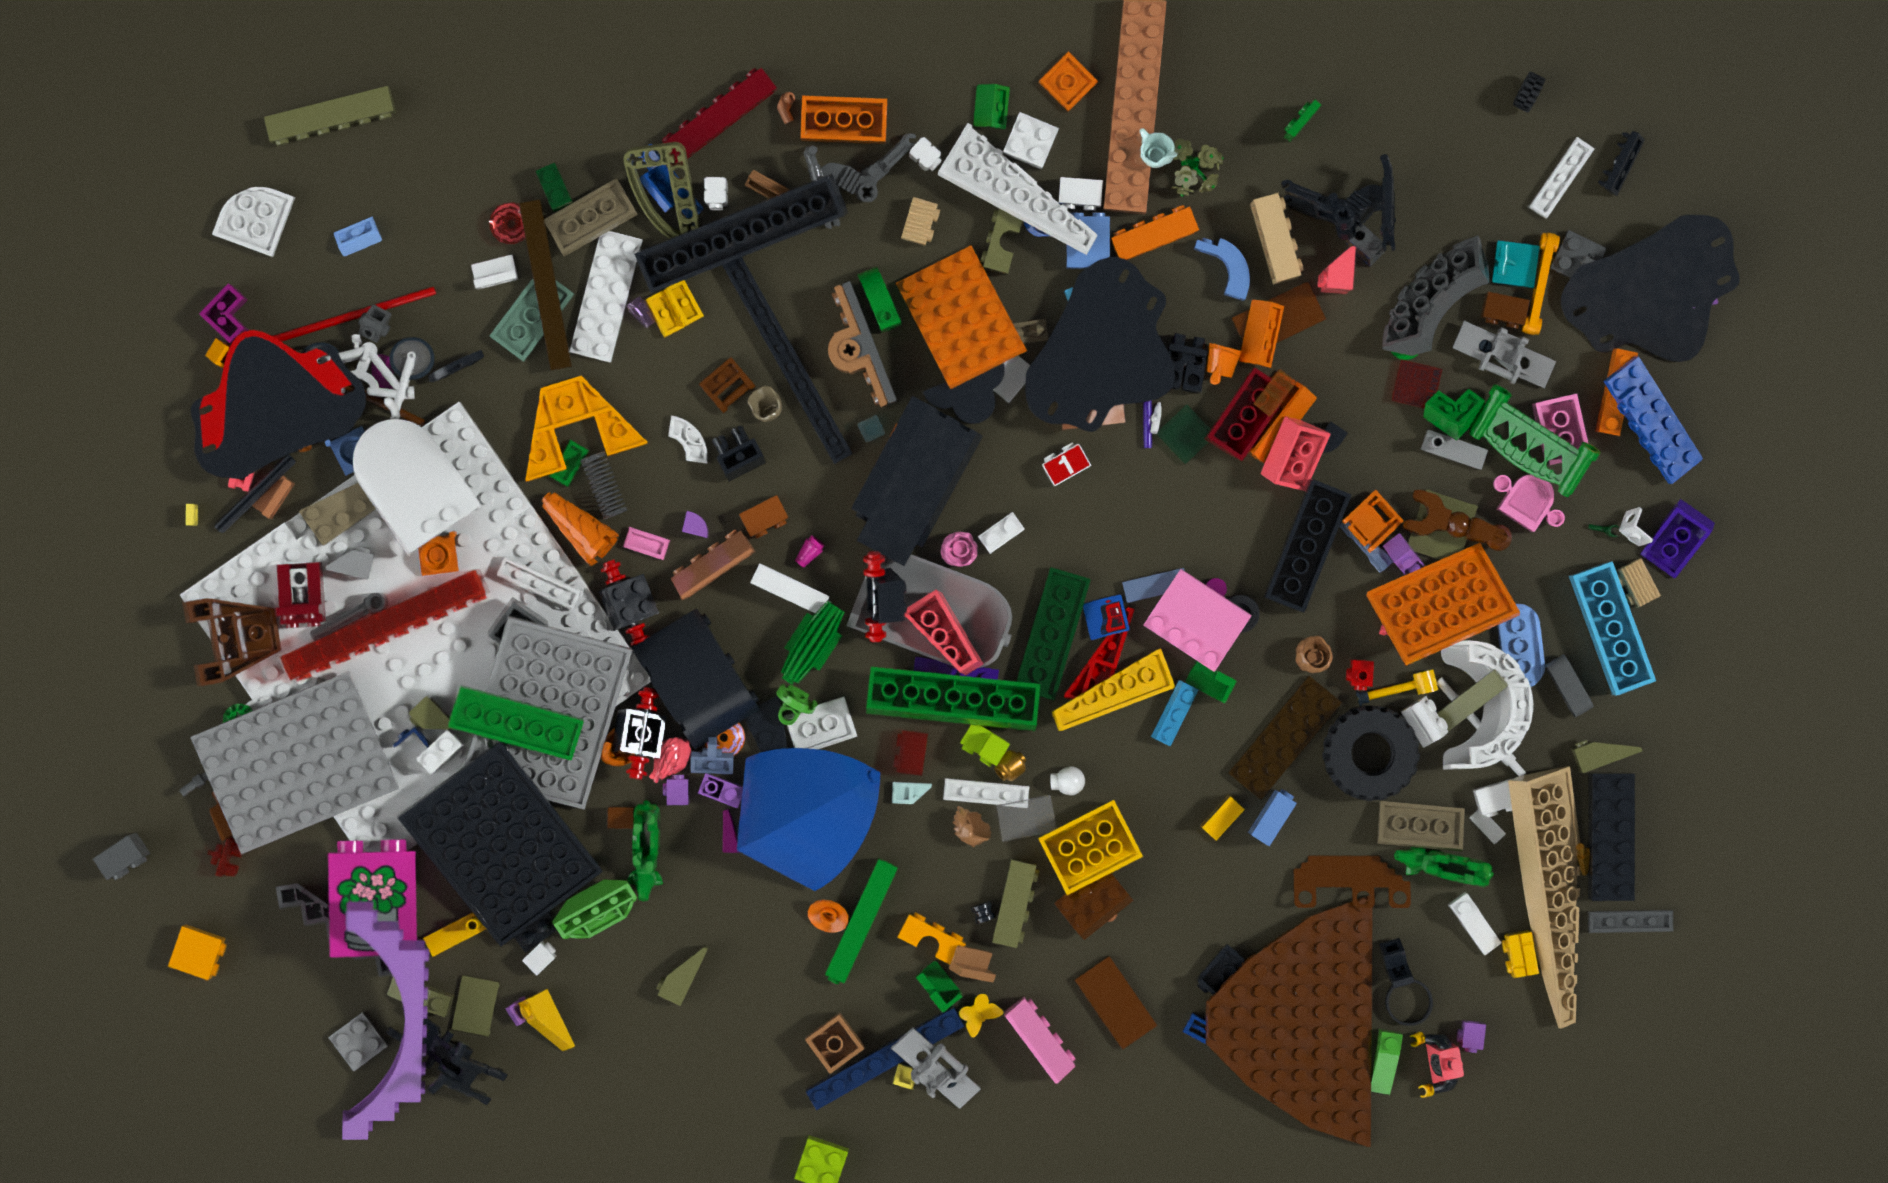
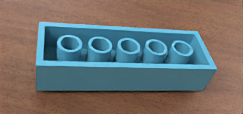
(1612, 628)

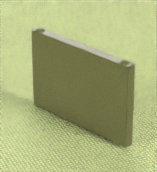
(475, 1005)

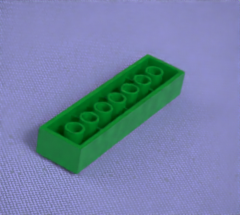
(953, 698)

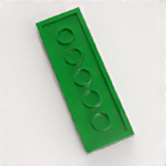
(515, 722)

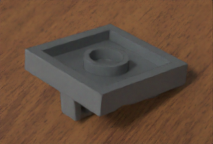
(1574, 253)

